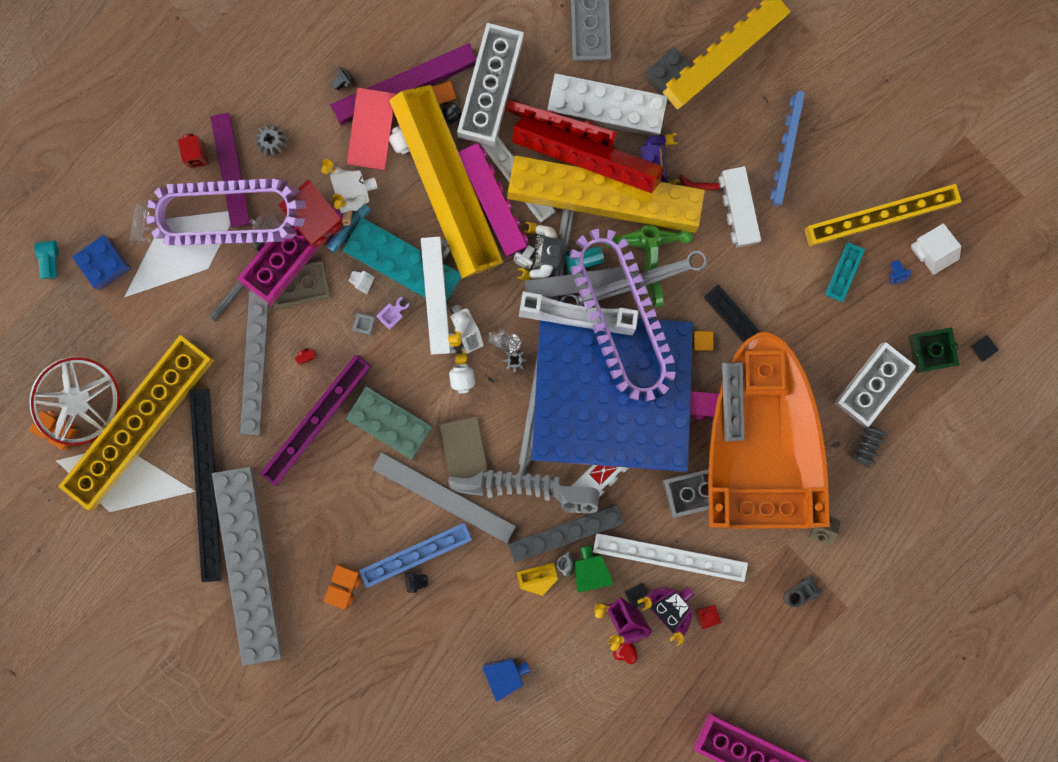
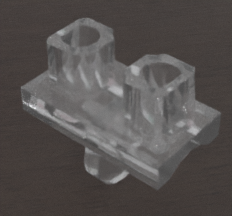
(271, 222)
(505, 341)

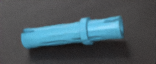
(341, 236)

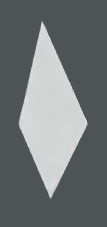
(171, 262)
(137, 486)

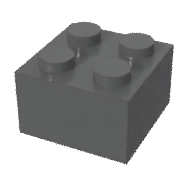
(665, 70)

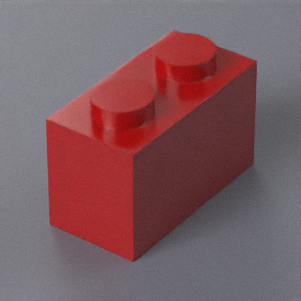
(193, 151)

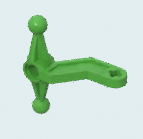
(649, 240)

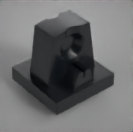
(344, 79)
(415, 582)

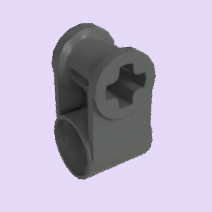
(805, 590)

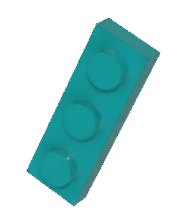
(844, 272)

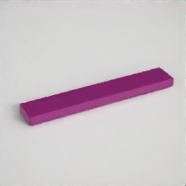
(230, 168)

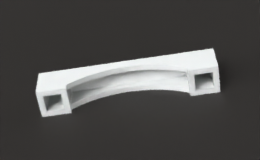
(545, 309)

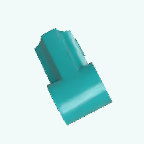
(46, 254)
(591, 257)

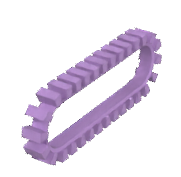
(280, 186)
(582, 242)

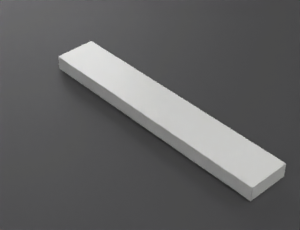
(504, 161)
(435, 295)

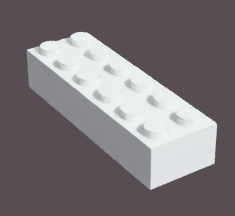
(490, 84)
(607, 105)

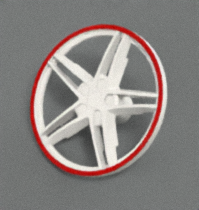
(73, 400)

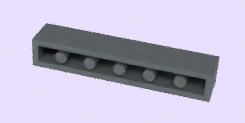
(565, 533)

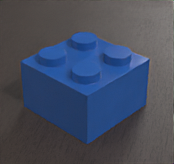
(101, 262)

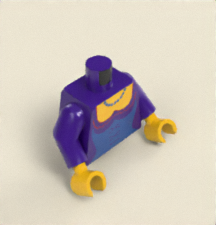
(655, 152)

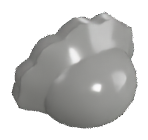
(566, 564)

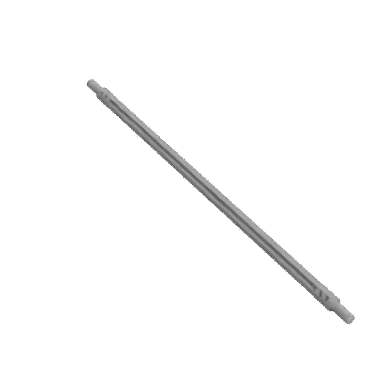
(526, 449)

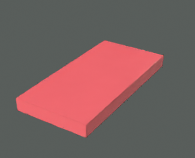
(370, 128)

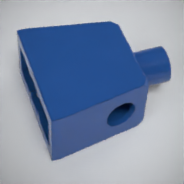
(505, 676)

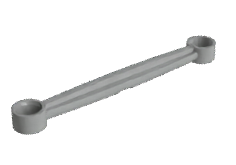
(648, 278)

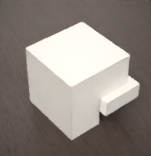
(937, 249)

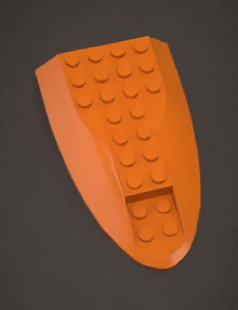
(781, 467)

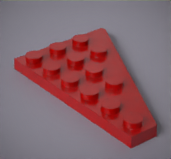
(584, 129)

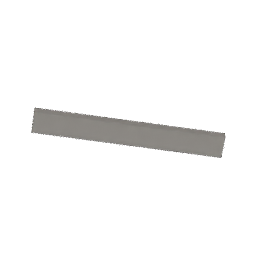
(444, 497)

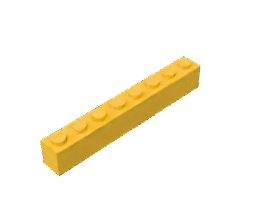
(726, 52)
(882, 215)

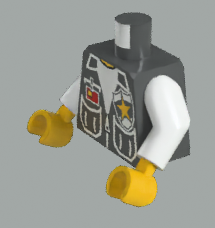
(546, 252)

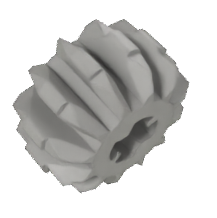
(277, 143)

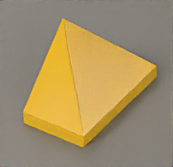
(538, 579)

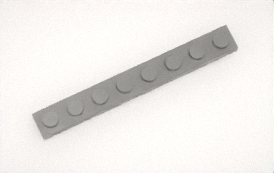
(254, 366)

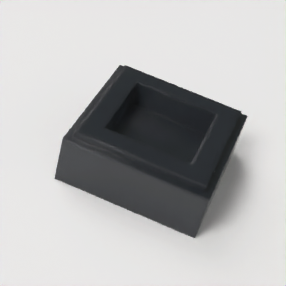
(984, 348)
(636, 593)

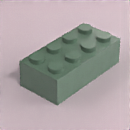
(389, 423)

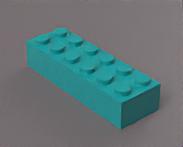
(394, 258)

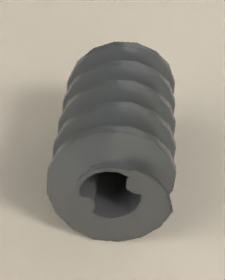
(869, 446)

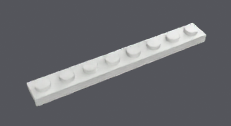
(670, 557)

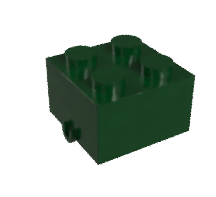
(934, 350)

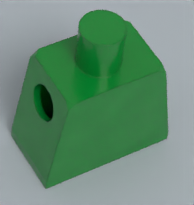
(591, 571)

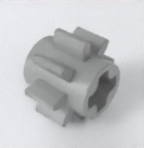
(514, 366)

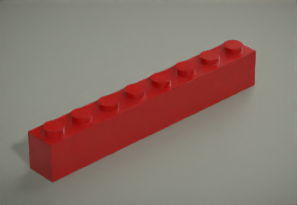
(587, 154)

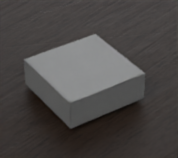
(364, 324)

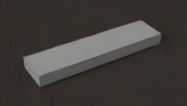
(733, 401)

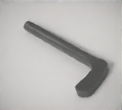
(233, 293)

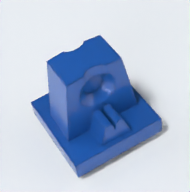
(899, 274)

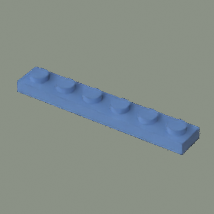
(788, 140)
(415, 555)

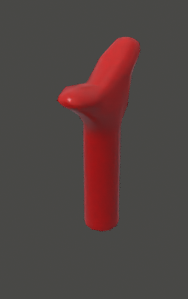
(704, 186)

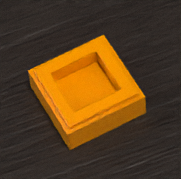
(703, 341)

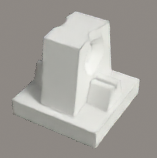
(523, 259)
(361, 280)

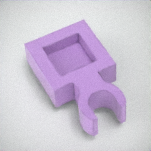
(391, 315)

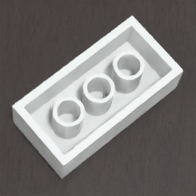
(874, 384)

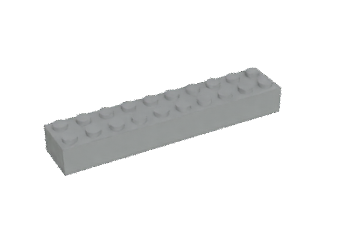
(248, 565)

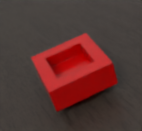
(305, 356)
(708, 616)

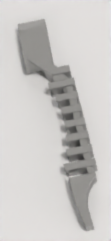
(571, 498)

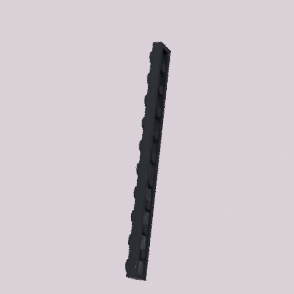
(205, 495)

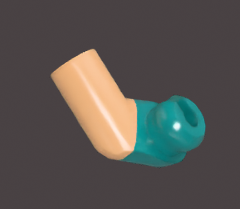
(346, 217)

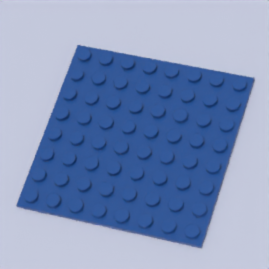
(586, 417)

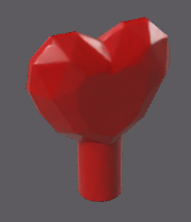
(627, 653)

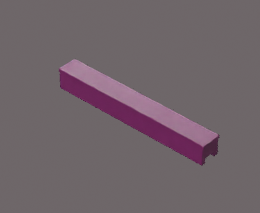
(419, 76)
(316, 420)

